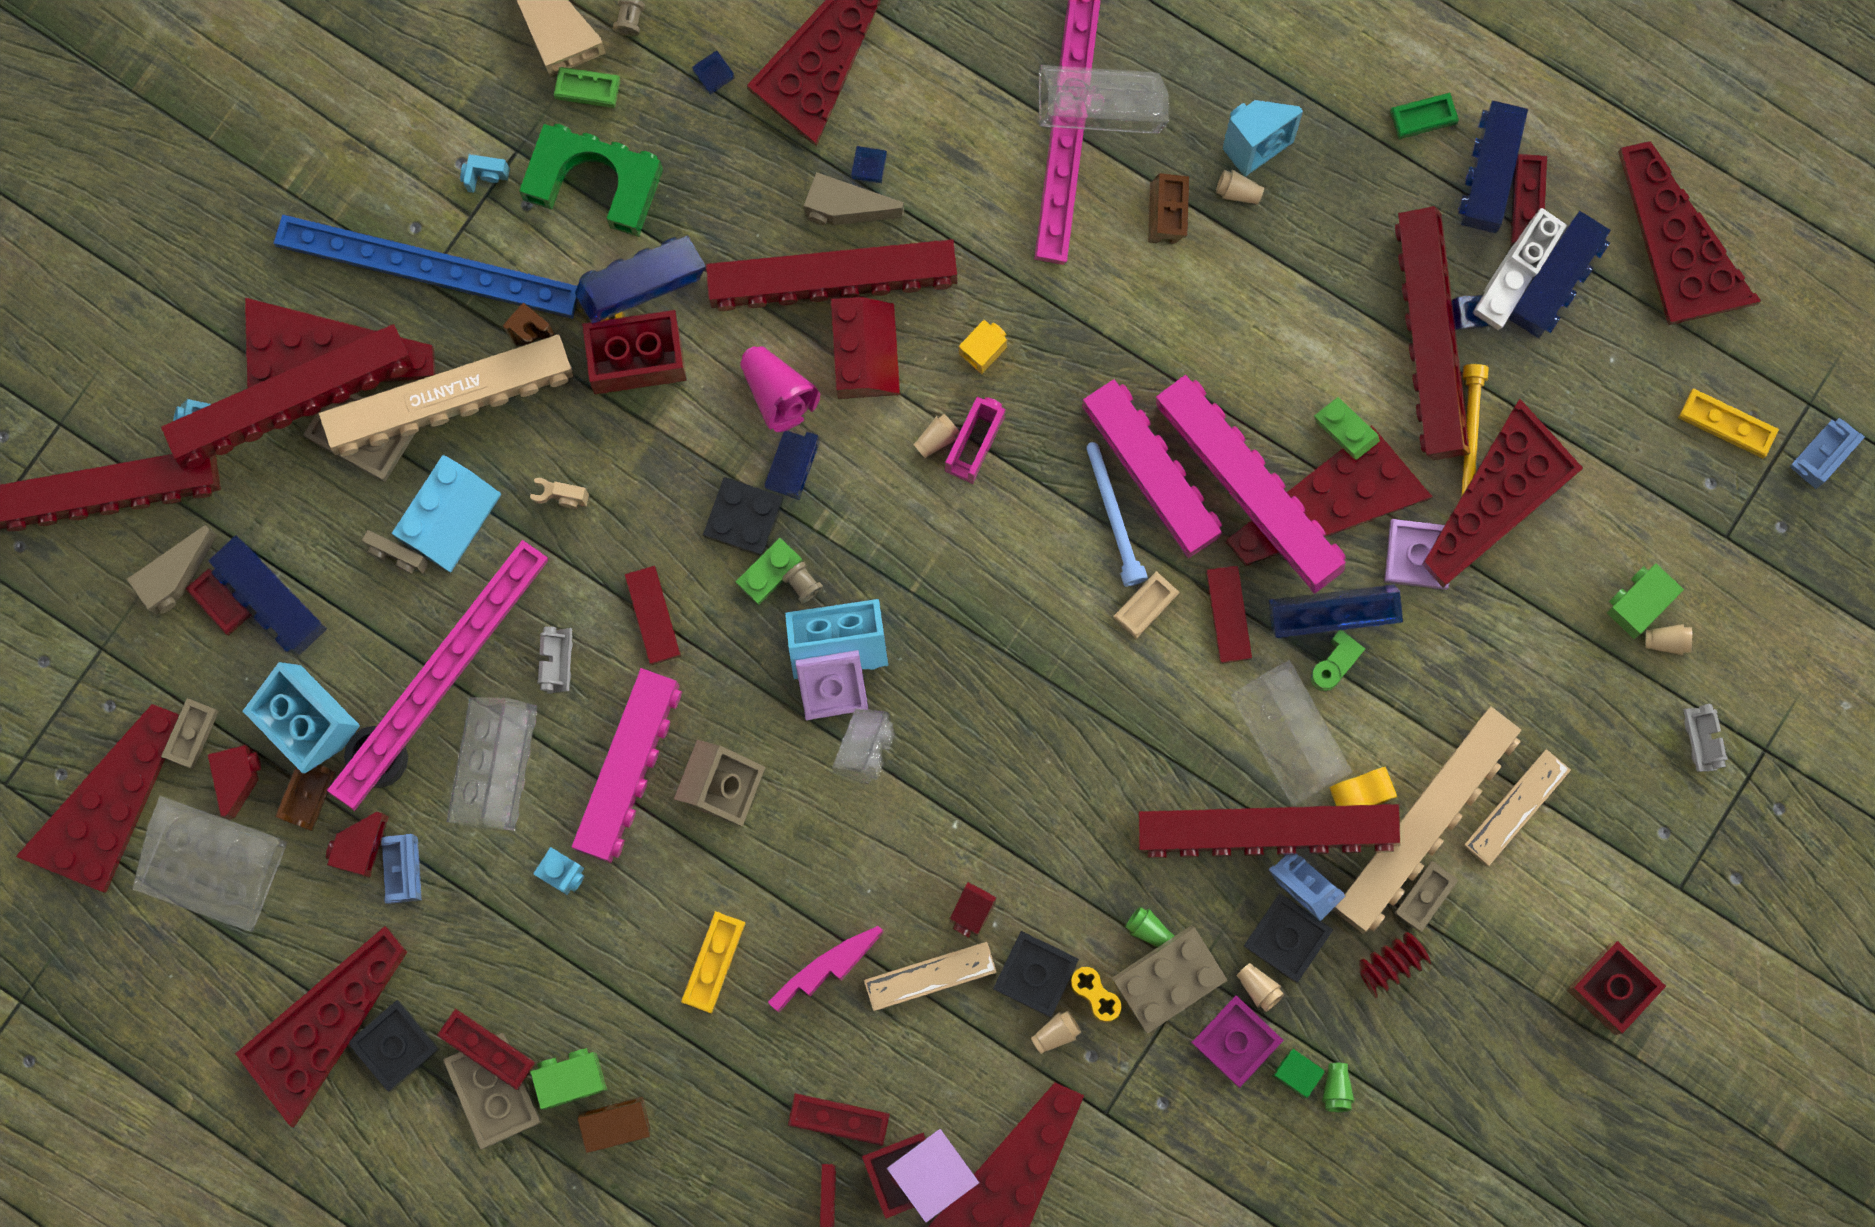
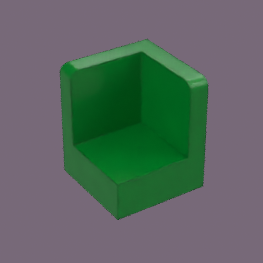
(1298, 1073)

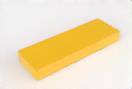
(1728, 423)
(713, 962)

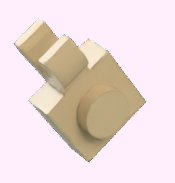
(566, 494)

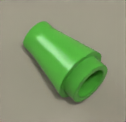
(1148, 927)
(1338, 1089)

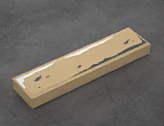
(1516, 807)
(930, 976)

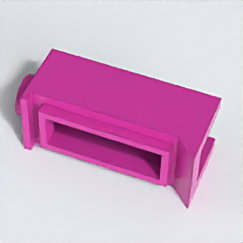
(987, 410)

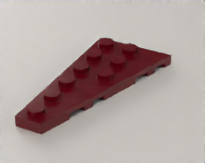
(814, 64)
(1684, 252)
(287, 338)
(1511, 482)
(1342, 496)
(98, 819)
(308, 1038)
(1019, 1167)

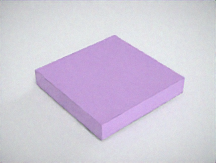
(1407, 549)
(831, 684)
(933, 1175)

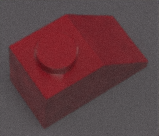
(234, 777)
(358, 845)
(972, 910)

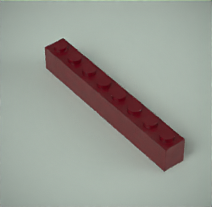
(832, 274)
(1433, 334)
(287, 397)
(103, 491)
(1269, 829)

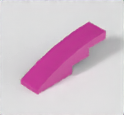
(836, 961)

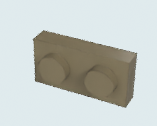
(382, 547)
(190, 733)
(1426, 897)

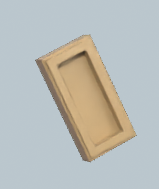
(1146, 605)

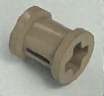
(629, 26)
(802, 582)

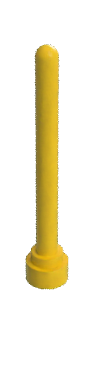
(1475, 378)

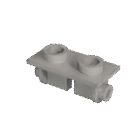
(555, 674)
(1700, 724)

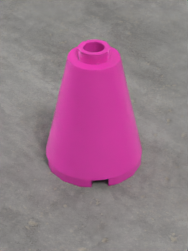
(778, 389)

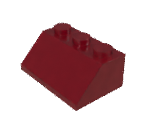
(865, 348)
(634, 352)

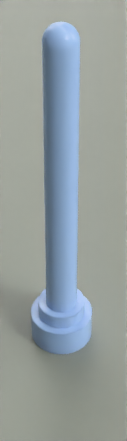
(1132, 572)

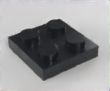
(743, 516)
(1288, 938)
(1035, 974)
(393, 1046)

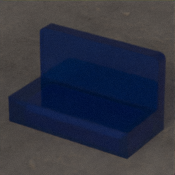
(792, 464)

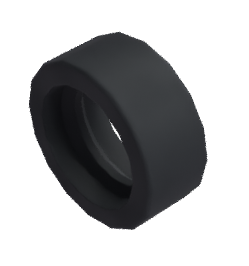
(396, 769)

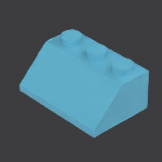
(1260, 133)
(446, 513)
(836, 631)
(300, 717)

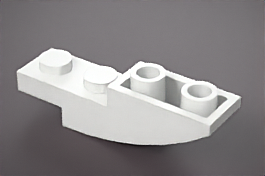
(1519, 268)

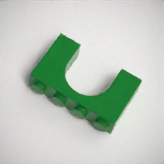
(561, 150)

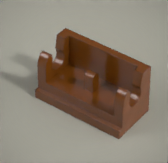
(1168, 208)
(526, 326)
(305, 796)
(614, 1124)

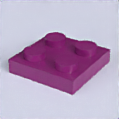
(1237, 1041)

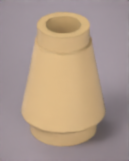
(1238, 188)
(936, 436)
(1670, 639)
(1260, 987)
(1057, 1032)

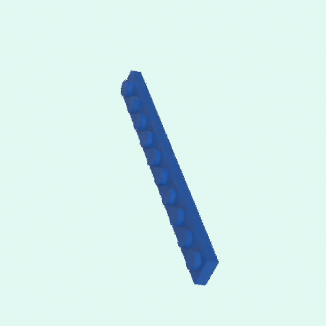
(426, 266)

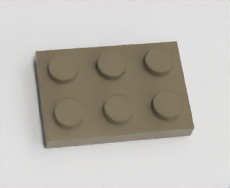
(375, 460)
(1169, 979)
(489, 1103)

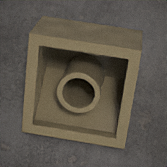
(719, 782)

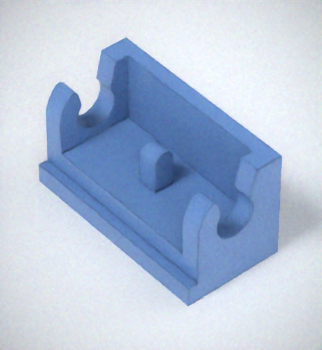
(1826, 452)
(401, 868)
(1306, 885)

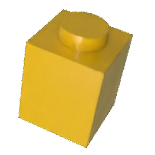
(983, 346)

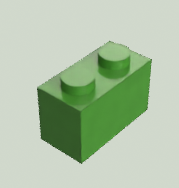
(1644, 600)
(568, 1079)

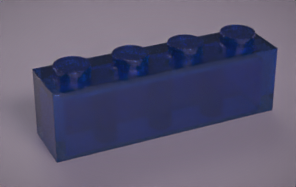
(1494, 166)
(1559, 274)
(639, 278)
(267, 595)
(1335, 611)

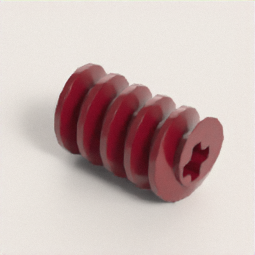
(1392, 963)

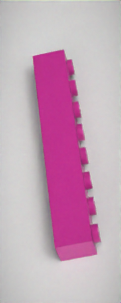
(1251, 484)

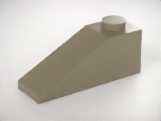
(845, 203)
(170, 574)

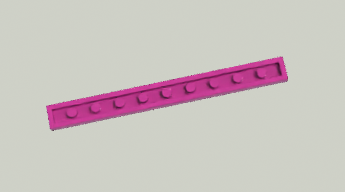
(1065, 143)
(437, 675)

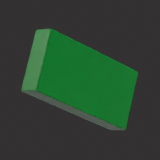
(1424, 115)

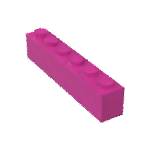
(1151, 468)
(626, 766)

